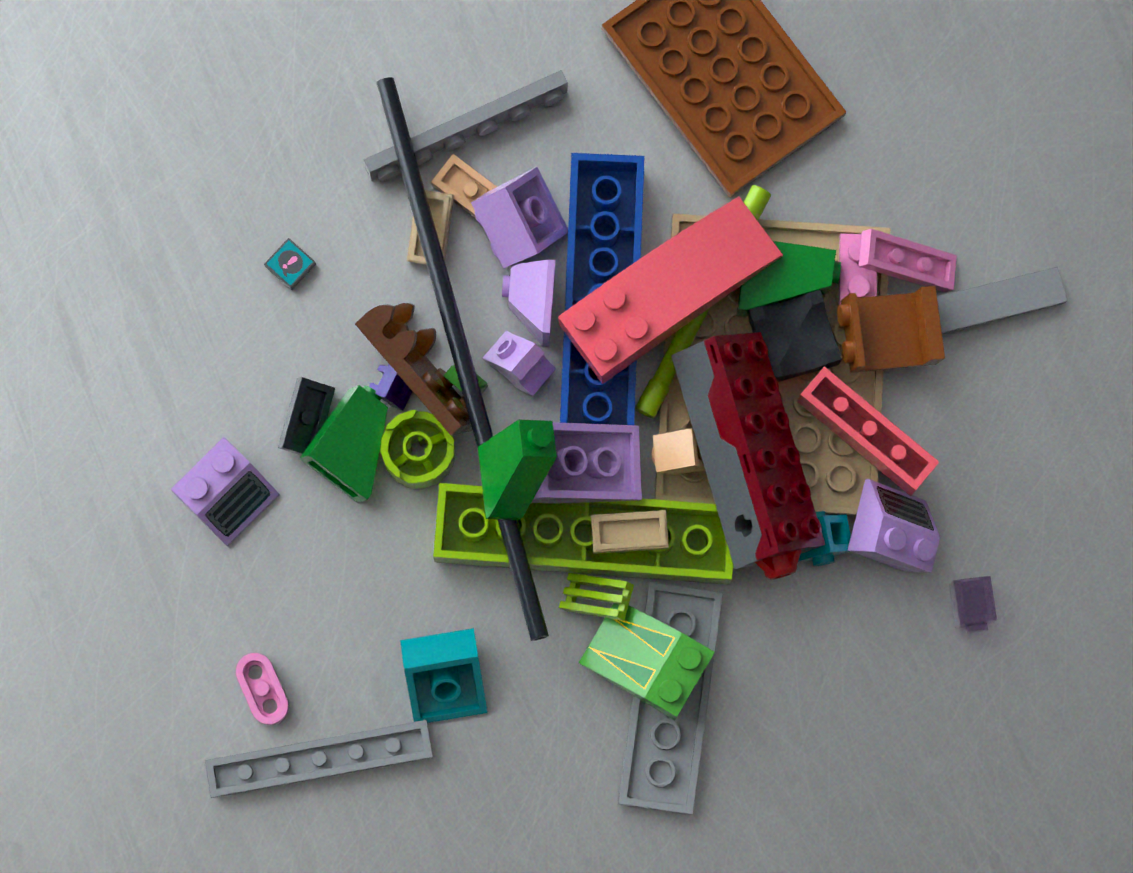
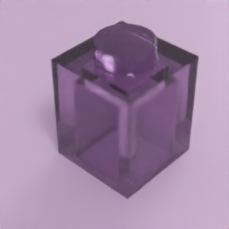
(973, 603)

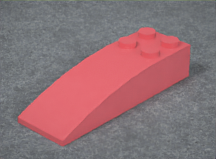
(668, 288)

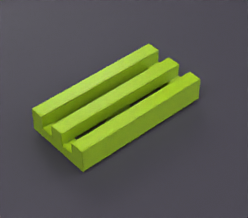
(574, 591)

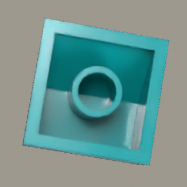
(443, 676)

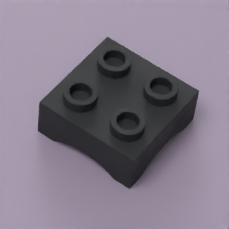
(796, 335)

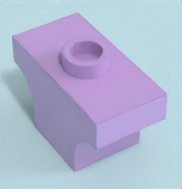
(520, 362)

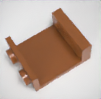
(891, 330)

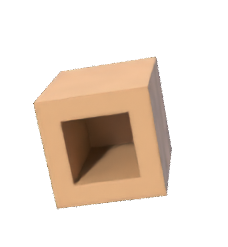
(676, 453)

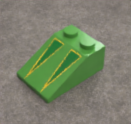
(647, 660)

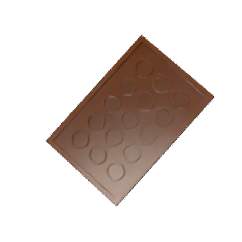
(725, 81)

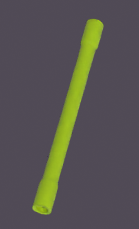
(659, 385)

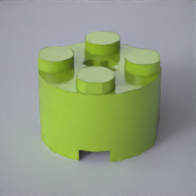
(412, 470)

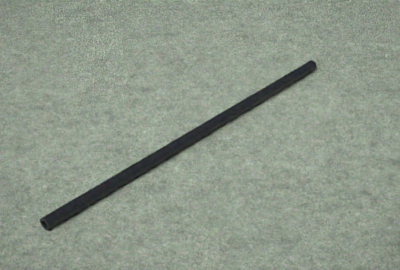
(457, 341)

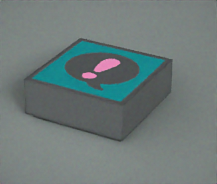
(290, 264)

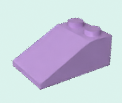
(593, 464)

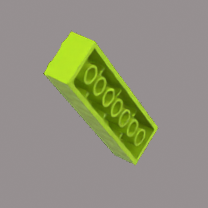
(560, 538)

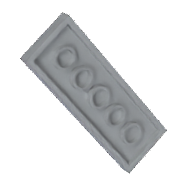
(666, 752)

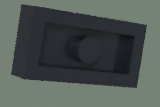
(305, 414)

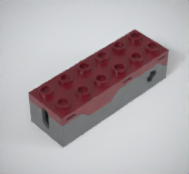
(748, 452)

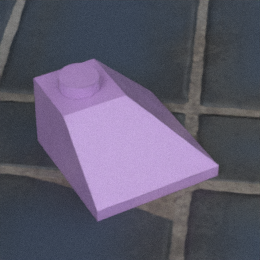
(531, 296)

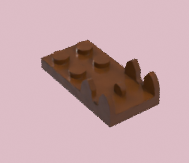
(406, 354)

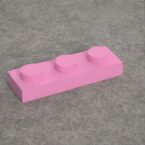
(907, 260)

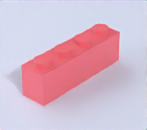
(867, 431)

